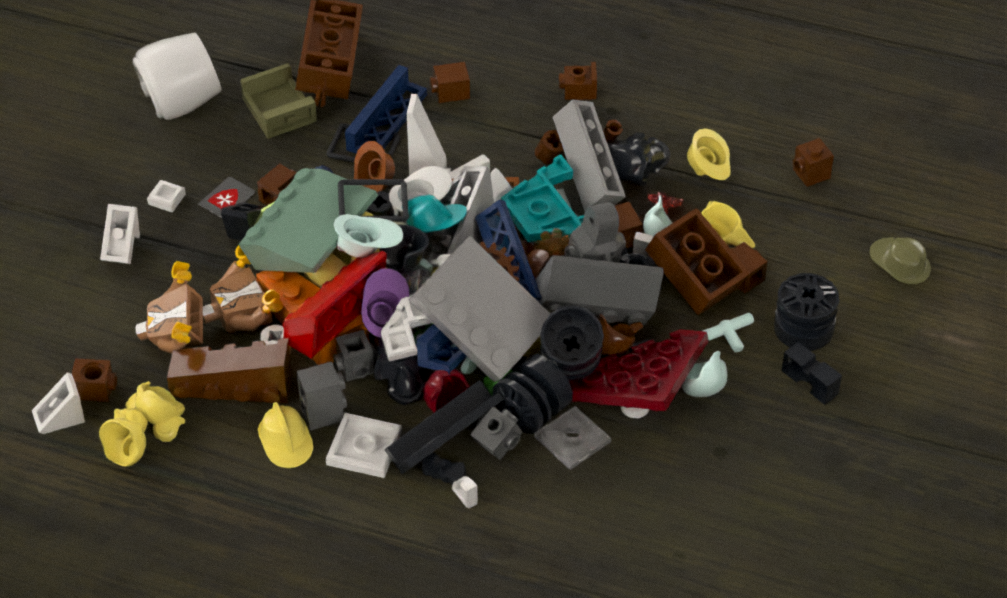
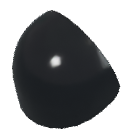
(409, 251)

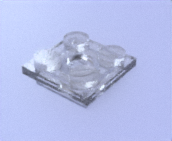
(572, 450)

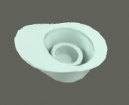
(365, 235)

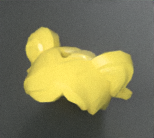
(159, 409)

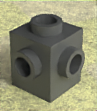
(354, 355)
(497, 432)

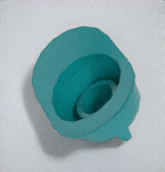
(431, 215)

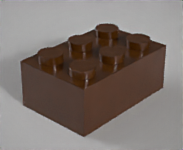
(697, 261)

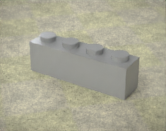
(588, 154)

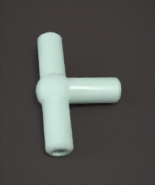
(728, 328)

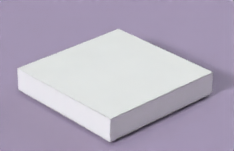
(361, 445)

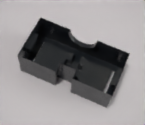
(805, 367)

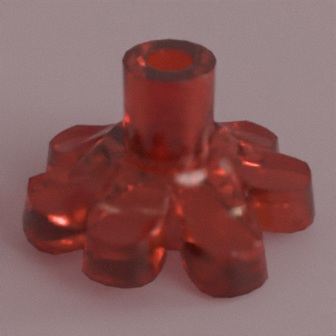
(667, 202)

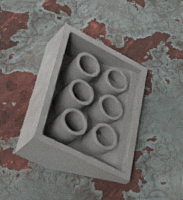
(481, 309)

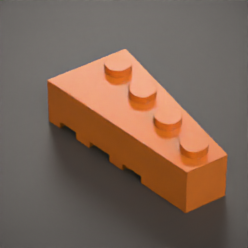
(293, 292)

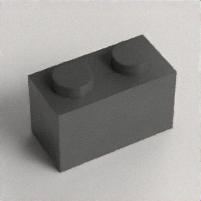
(321, 395)

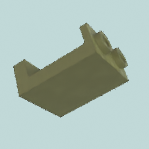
(276, 102)

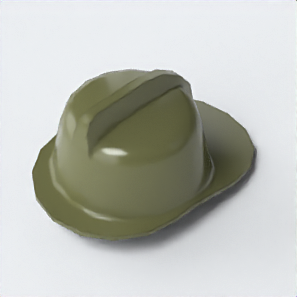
(902, 259)

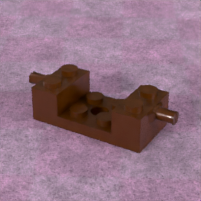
(327, 64)

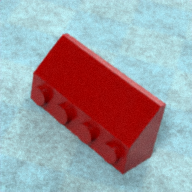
(332, 306)

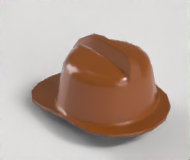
(373, 163)

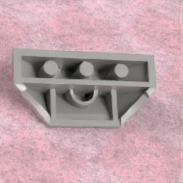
(473, 191)

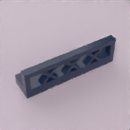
(377, 111)
(494, 230)
(435, 346)

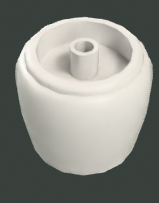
(176, 75)

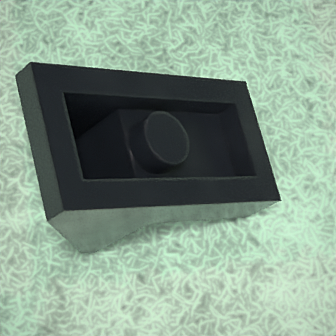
(239, 219)

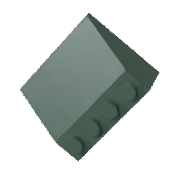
(299, 225)

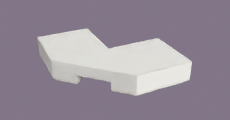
(397, 331)

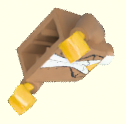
(240, 299)
(176, 316)

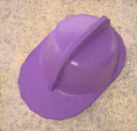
(381, 297)

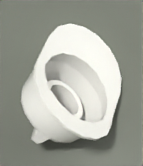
(425, 181)

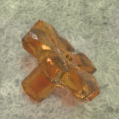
(554, 243)

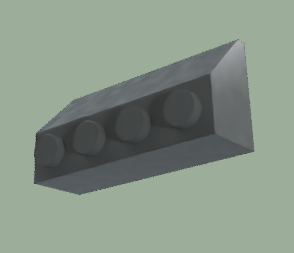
(607, 288)

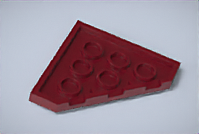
(646, 376)

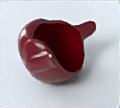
(443, 388)

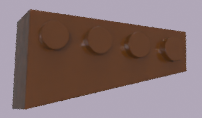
(232, 373)

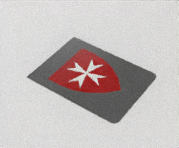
(226, 194)

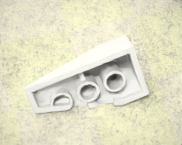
(423, 143)

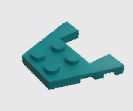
(538, 205)

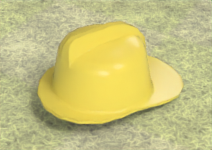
(709, 155)
(285, 437)

